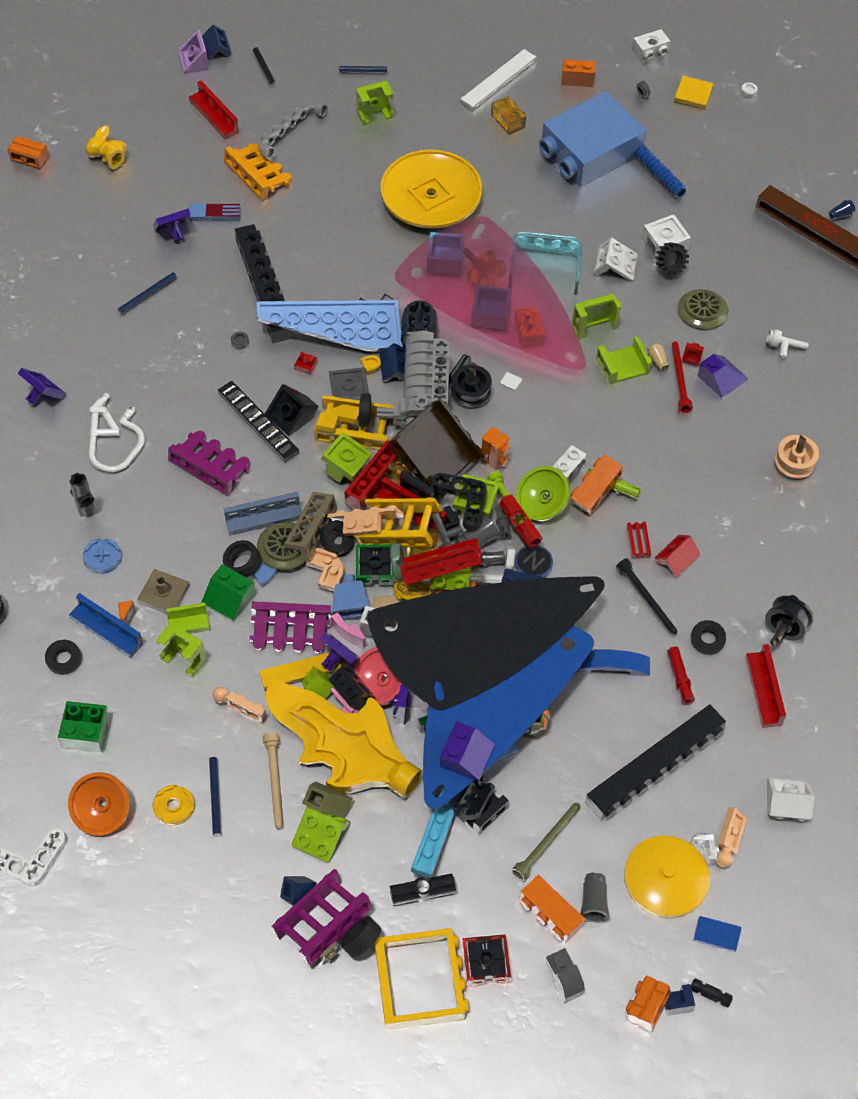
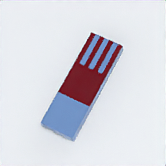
(214, 212)

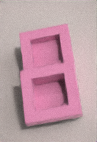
(351, 633)

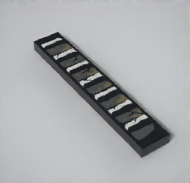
(258, 421)

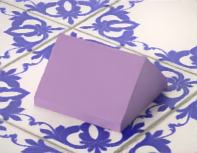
(193, 54)

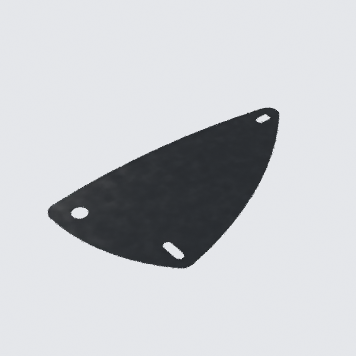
(477, 633)

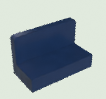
(216, 41)
(392, 362)

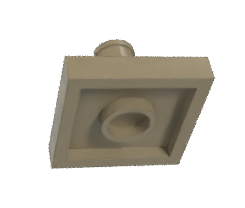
(162, 591)

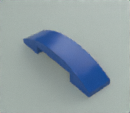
(616, 660)

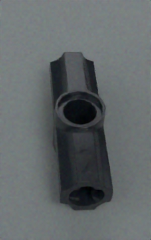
(82, 495)
(436, 887)

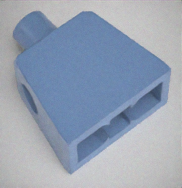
(349, 598)

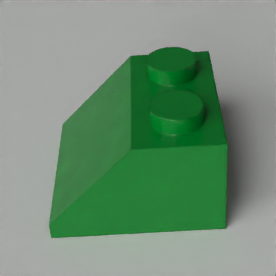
(228, 593)

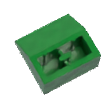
(83, 727)

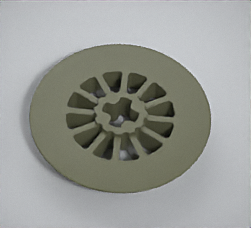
(691, 303)
(273, 559)

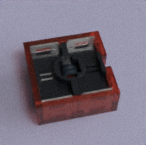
(486, 960)

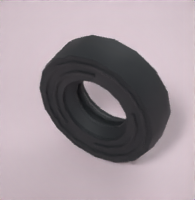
(365, 409)
(328, 544)
(709, 626)
(70, 665)

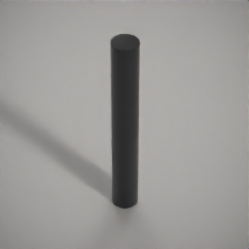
(259, 57)

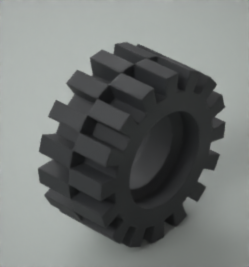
(680, 260)

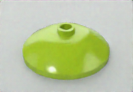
(536, 486)

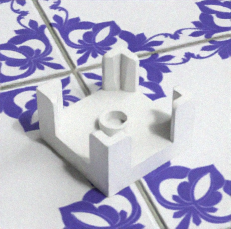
(666, 231)

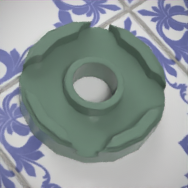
(397, 555)

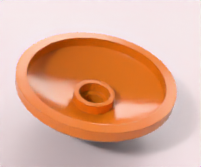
(86, 805)

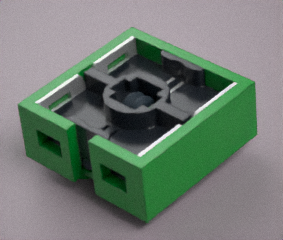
(374, 564)

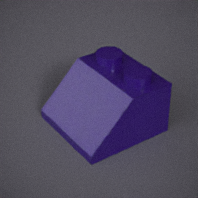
(466, 751)

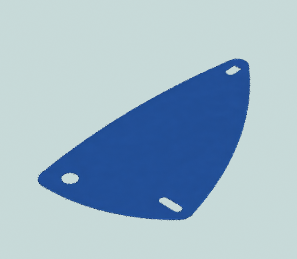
(499, 712)

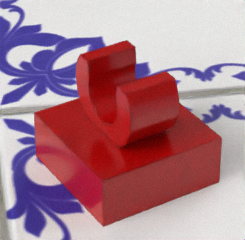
(693, 353)
(305, 363)

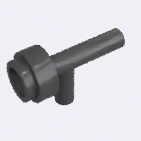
(445, 535)

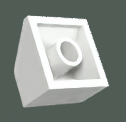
(790, 799)

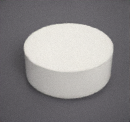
(749, 90)

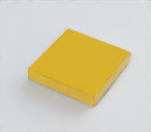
(693, 92)

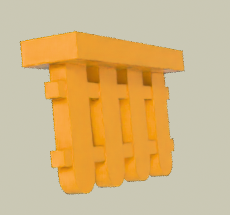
(254, 177)

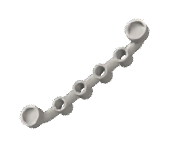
(279, 130)

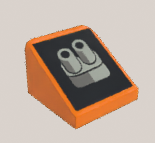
(126, 611)

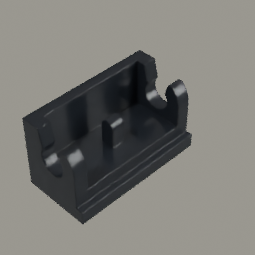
(472, 800)

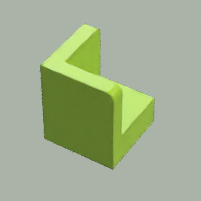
(318, 682)

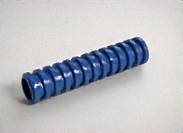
(661, 172)

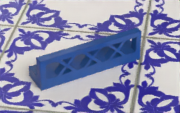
(106, 626)

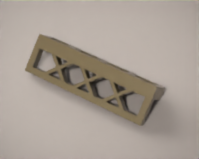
(311, 535)

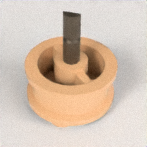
(796, 456)

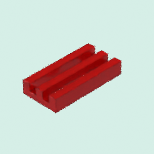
(637, 527)

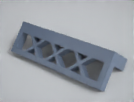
(263, 515)

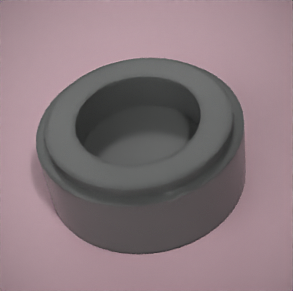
(643, 89)
(239, 340)

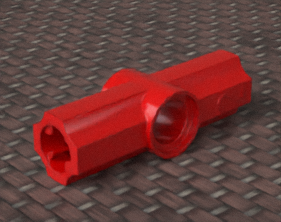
(526, 528)

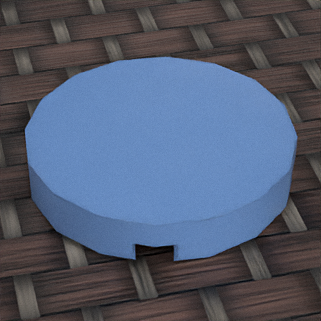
(102, 556)

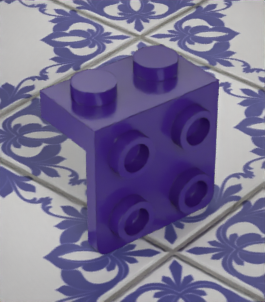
(404, 700)

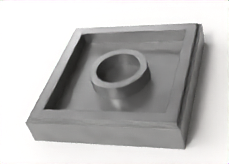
(348, 383)

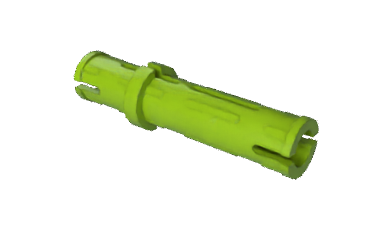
(624, 488)

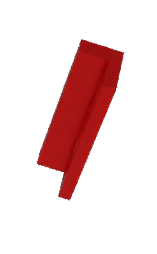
(214, 111)
(396, 491)
(766, 687)

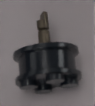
(471, 385)
(788, 618)

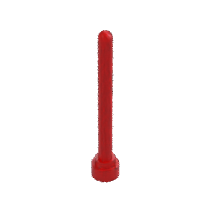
(684, 404)

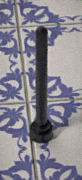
(625, 568)

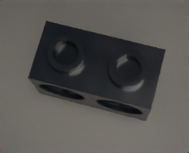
(351, 687)

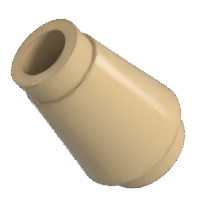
(658, 356)

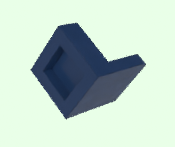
(296, 888)
(680, 1001)

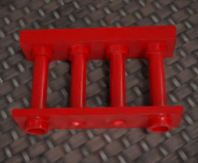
(441, 561)

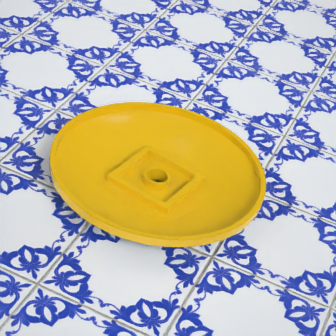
(436, 172)

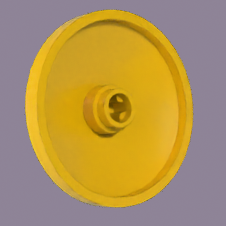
(666, 877)

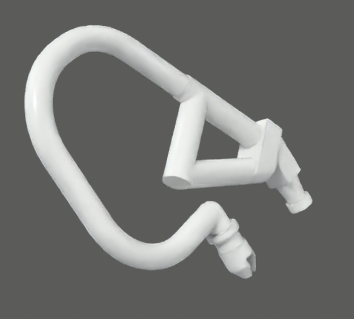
(100, 410)

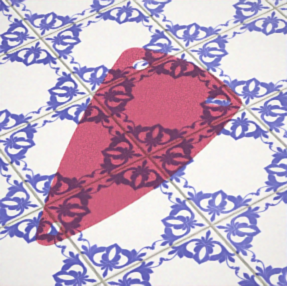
(493, 290)

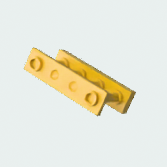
(368, 440)
(408, 538)

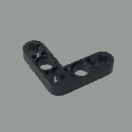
(471, 495)

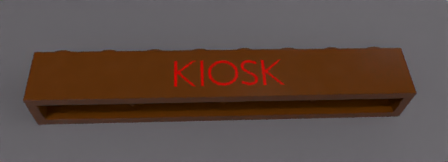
(809, 224)

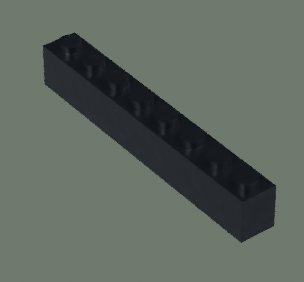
(655, 762)

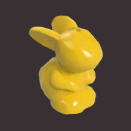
(111, 150)

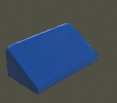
(717, 933)

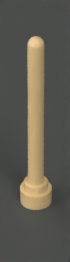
(271, 742)

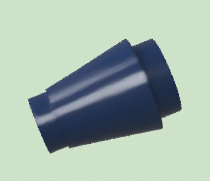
(842, 210)

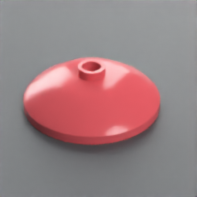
(373, 671)

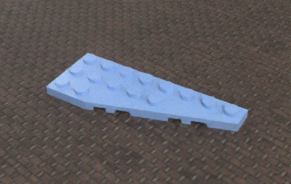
(353, 323)

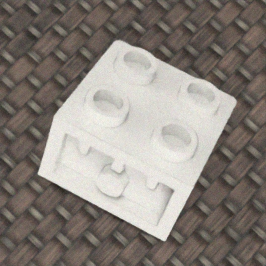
(616, 257)

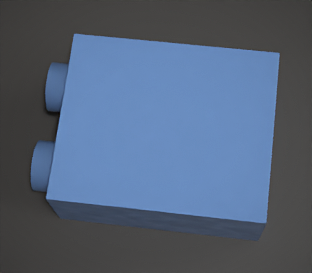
(592, 139)

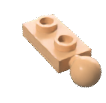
(240, 704)
(730, 836)

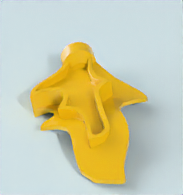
(351, 743)

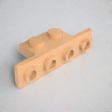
(365, 521)

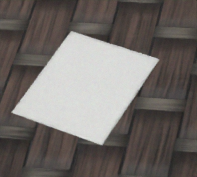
(511, 381)

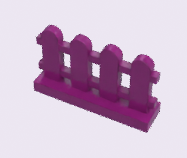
(199, 466)
(281, 612)

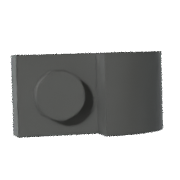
(566, 974)

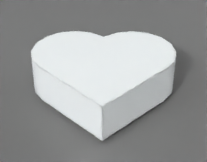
(509, 554)

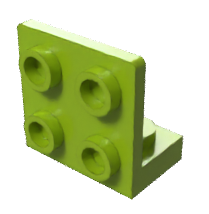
(319, 833)

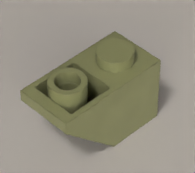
(327, 800)

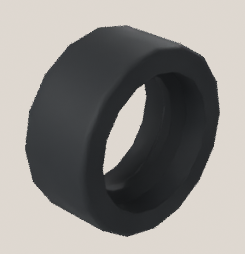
(237, 548)
(361, 937)

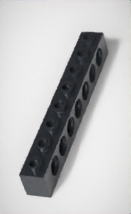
(260, 274)

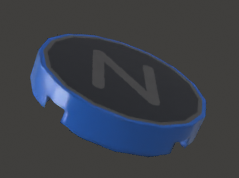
(534, 561)

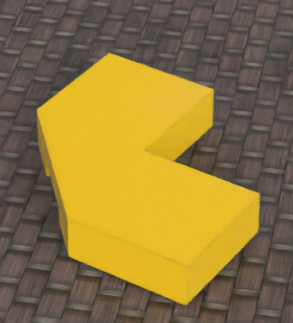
(328, 419)

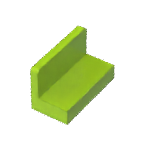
(189, 617)

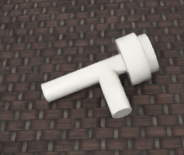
(775, 337)

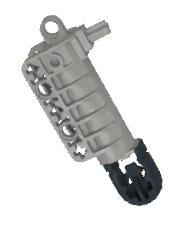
(421, 364)

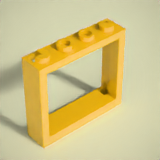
(423, 1018)

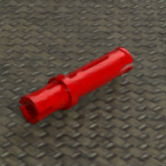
(682, 683)

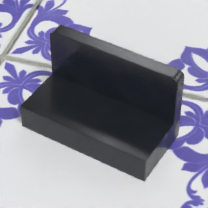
(492, 810)

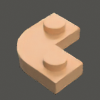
(330, 565)

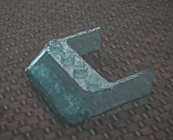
(552, 245)

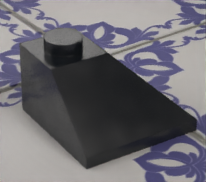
(290, 409)

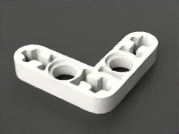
(29, 866)

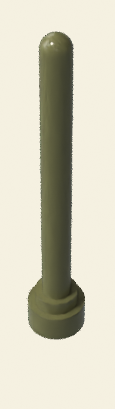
(522, 869)

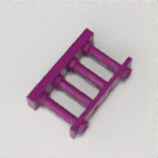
(335, 929)

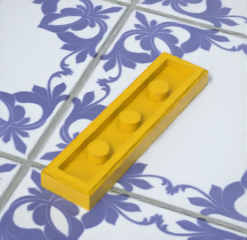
(296, 670)

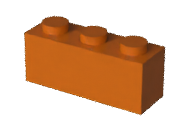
(596, 484)
(551, 909)

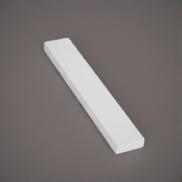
(498, 79)

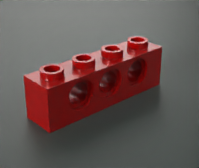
(369, 480)

